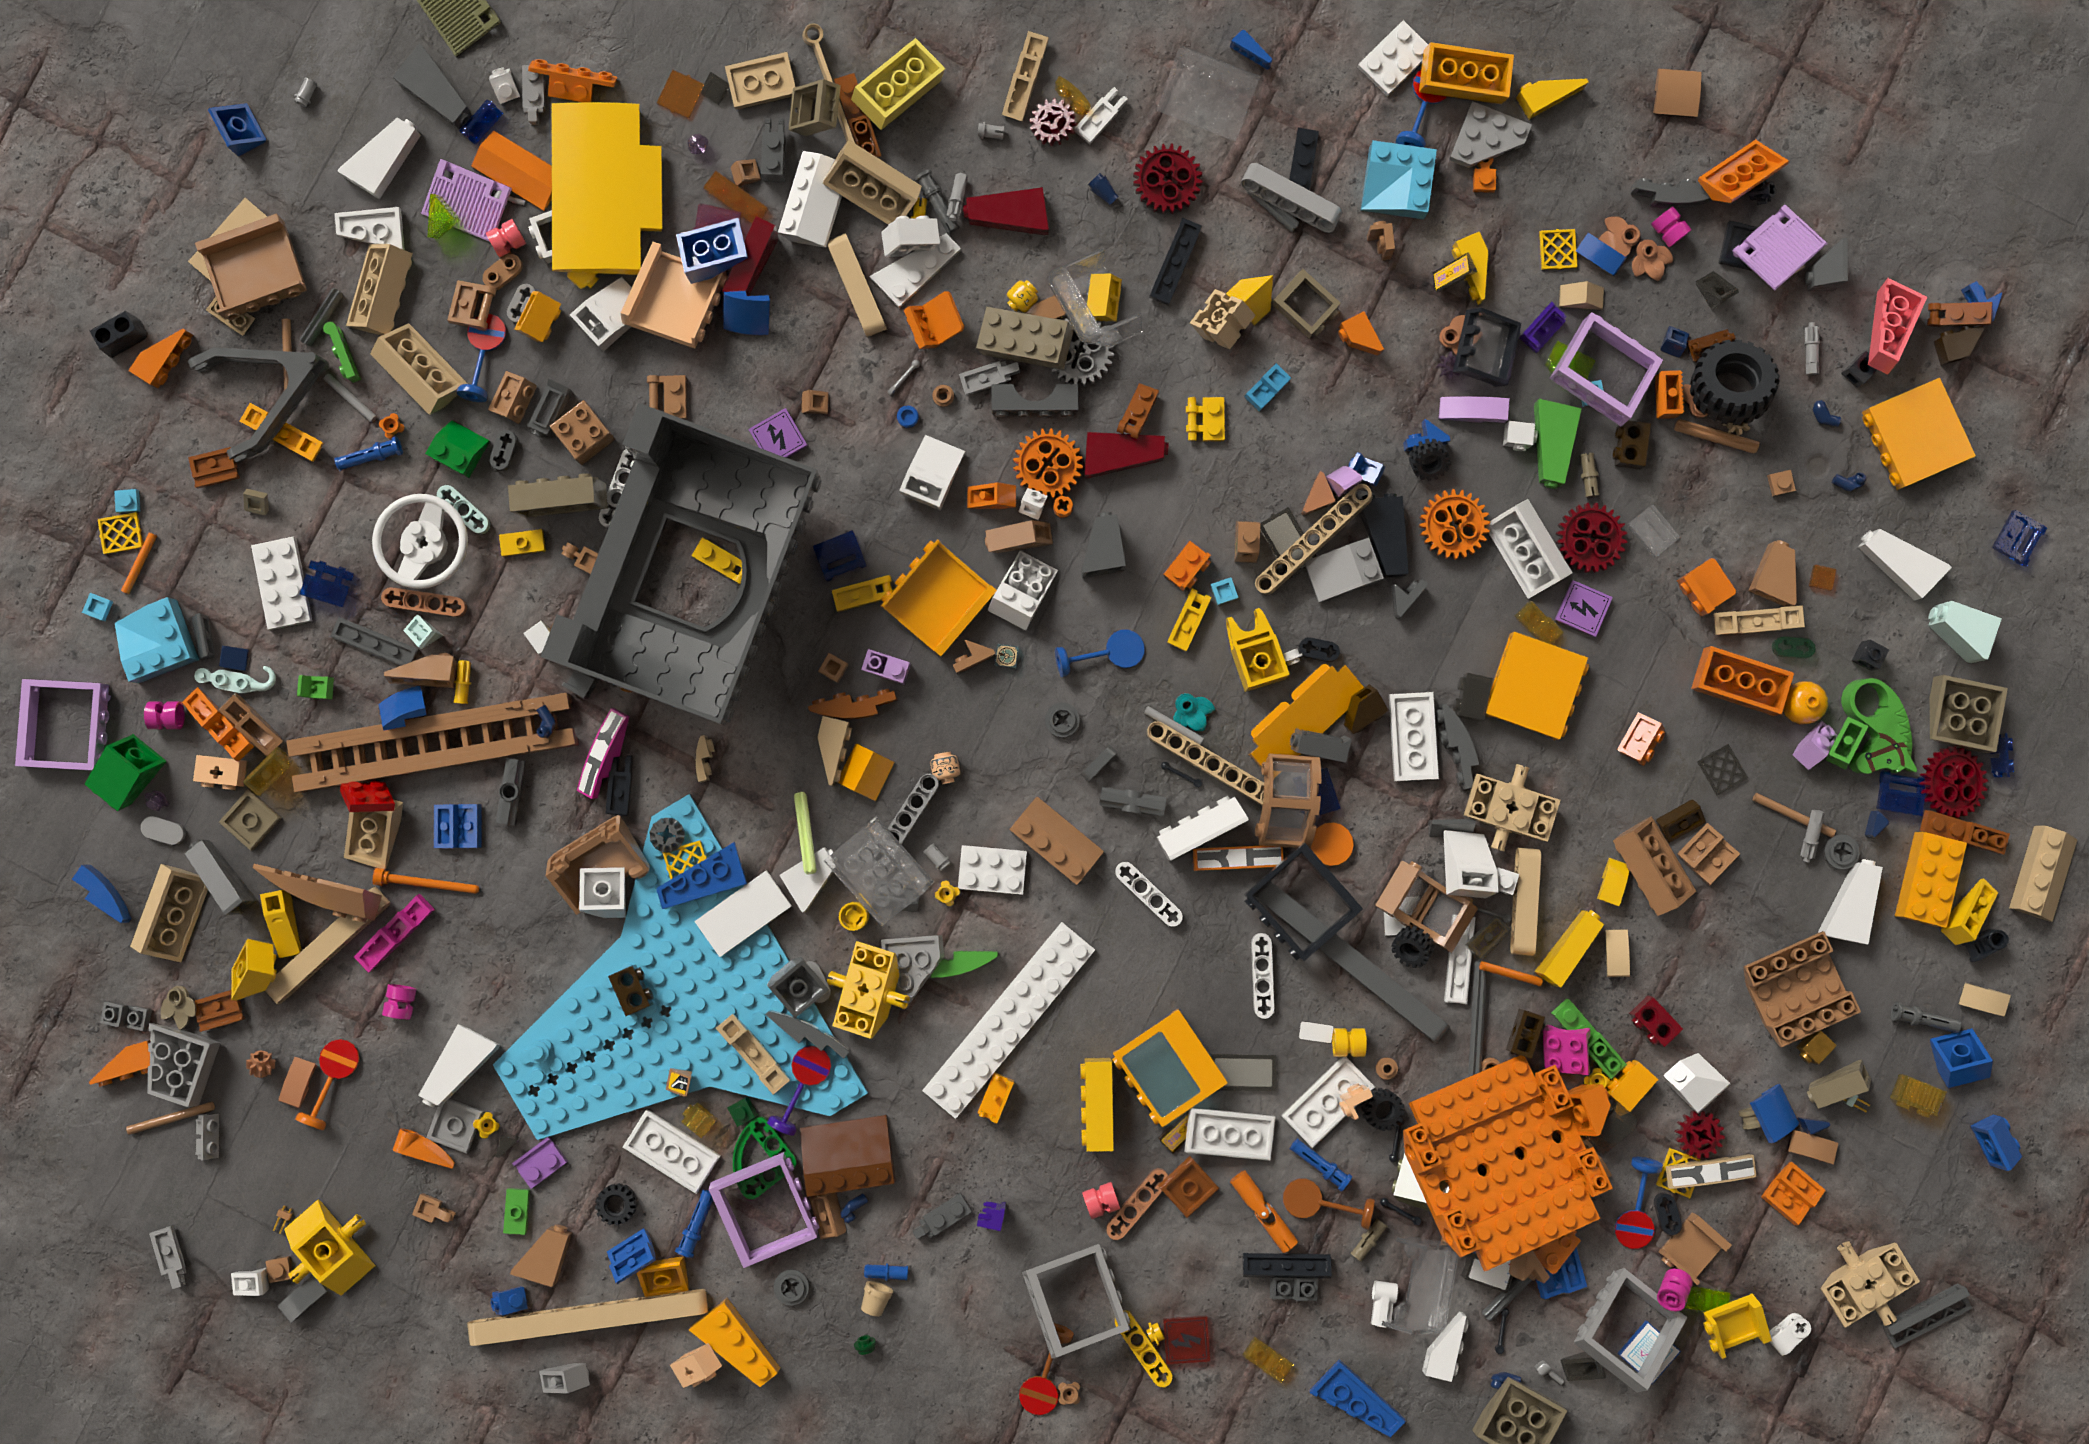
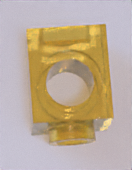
(698, 1119)

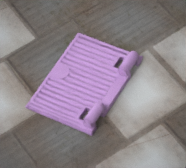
(469, 198)
(1779, 247)

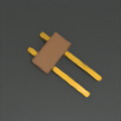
(283, 1214)

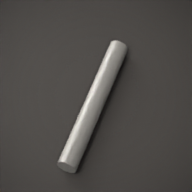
(350, 397)
(1174, 725)

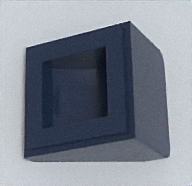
(1674, 341)
(233, 658)
(1875, 824)
(1812, 1126)

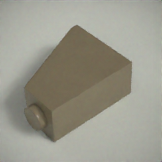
(1840, 1085)

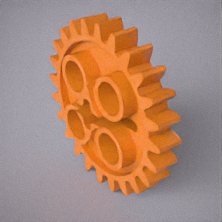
(1031, 452)
(1473, 519)

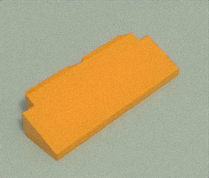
(1315, 708)

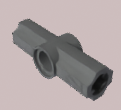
(513, 777)
(1132, 801)

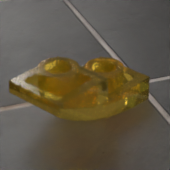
(1078, 101)
(1538, 623)
(1268, 1359)

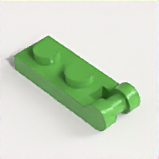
(342, 352)

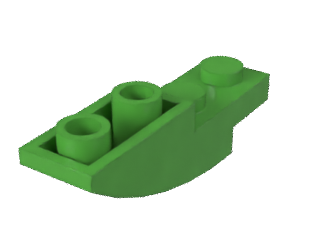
(1599, 1049)

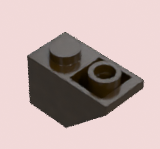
(1957, 346)
(1364, 708)

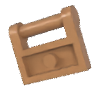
(464, 305)
(674, 394)

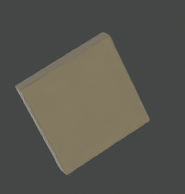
(250, 820)

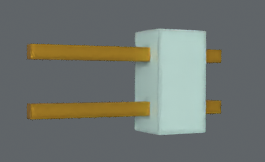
(1850, 1102)

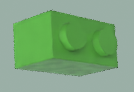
(1846, 743)

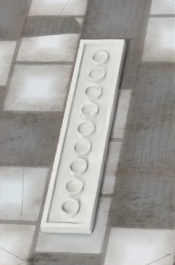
(1008, 1020)

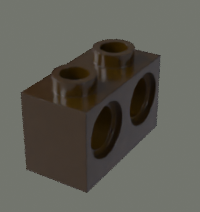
(1637, 446)
(625, 992)

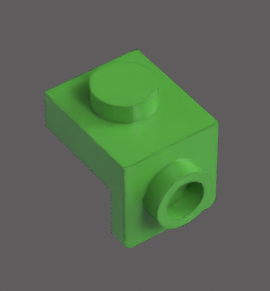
(315, 687)

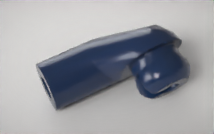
(1823, 416)
(1851, 483)
(851, 1206)

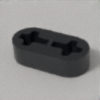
(1320, 644)
(1672, 1213)

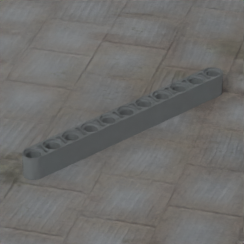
(1353, 962)

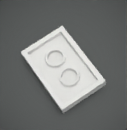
(1394, 58)
(992, 869)

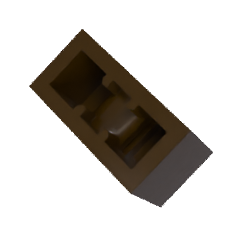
(1525, 1033)

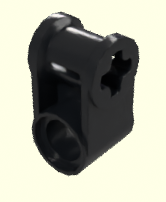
(1983, 945)

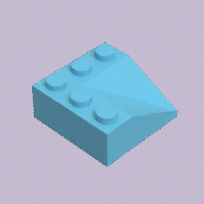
(1398, 179)
(154, 641)

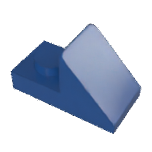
(1976, 293)
(1430, 432)

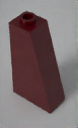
(1010, 211)
(759, 246)
(1119, 452)

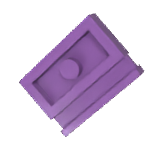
(540, 1162)

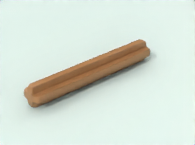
(1716, 436)

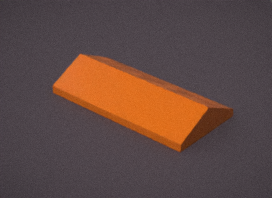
(515, 168)
(1741, 172)

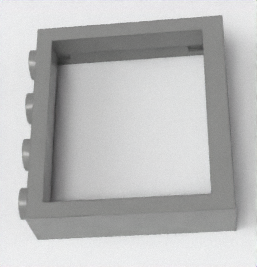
(1042, 1311)
(1675, 1320)

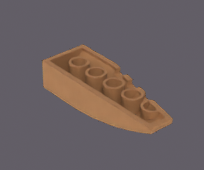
(326, 894)

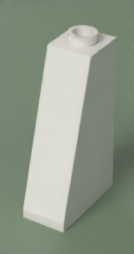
(381, 158)
(1905, 564)
(1854, 905)
(457, 1063)

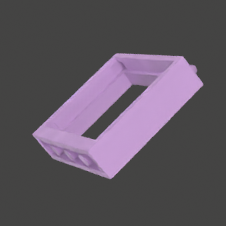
(1589, 392)
(28, 723)
(751, 1257)

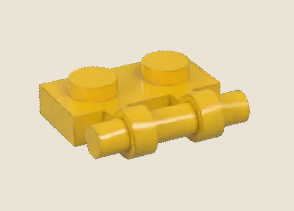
(1212, 419)

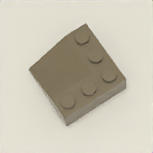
(1966, 713)
(1519, 1416)

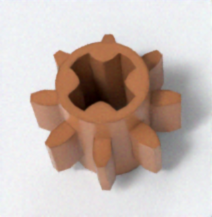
(260, 1064)

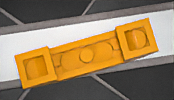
(287, 436)

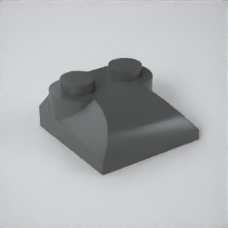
(797, 986)

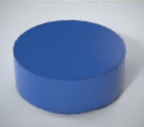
(907, 416)

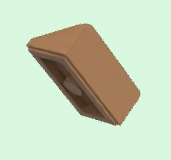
(828, 1213)

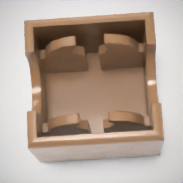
(582, 432)

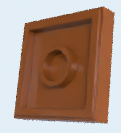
(1188, 1186)

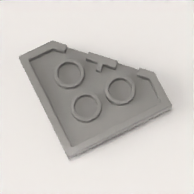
(1487, 135)
(916, 961)

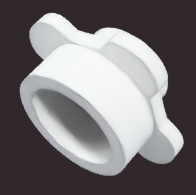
(1292, 657)

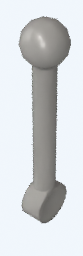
(915, 364)

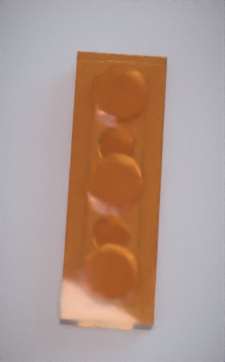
(734, 197)

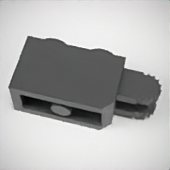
(773, 152)

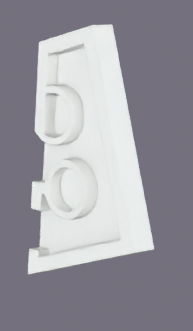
(372, 226)

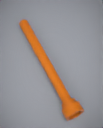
(382, 877)

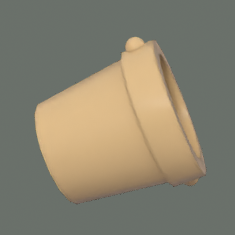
(875, 1298)

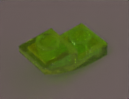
(1706, 1298)

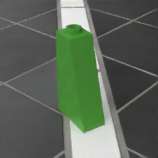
(1555, 440)

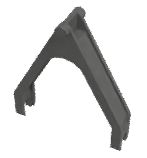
(302, 373)

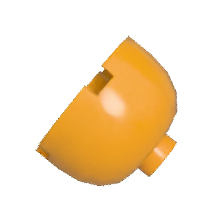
(1805, 702)

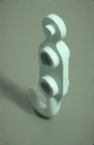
(235, 681)

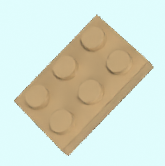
(760, 80)

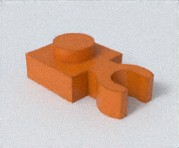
(1484, 178)

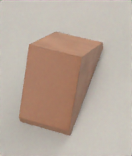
(1319, 496)

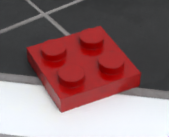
(367, 796)

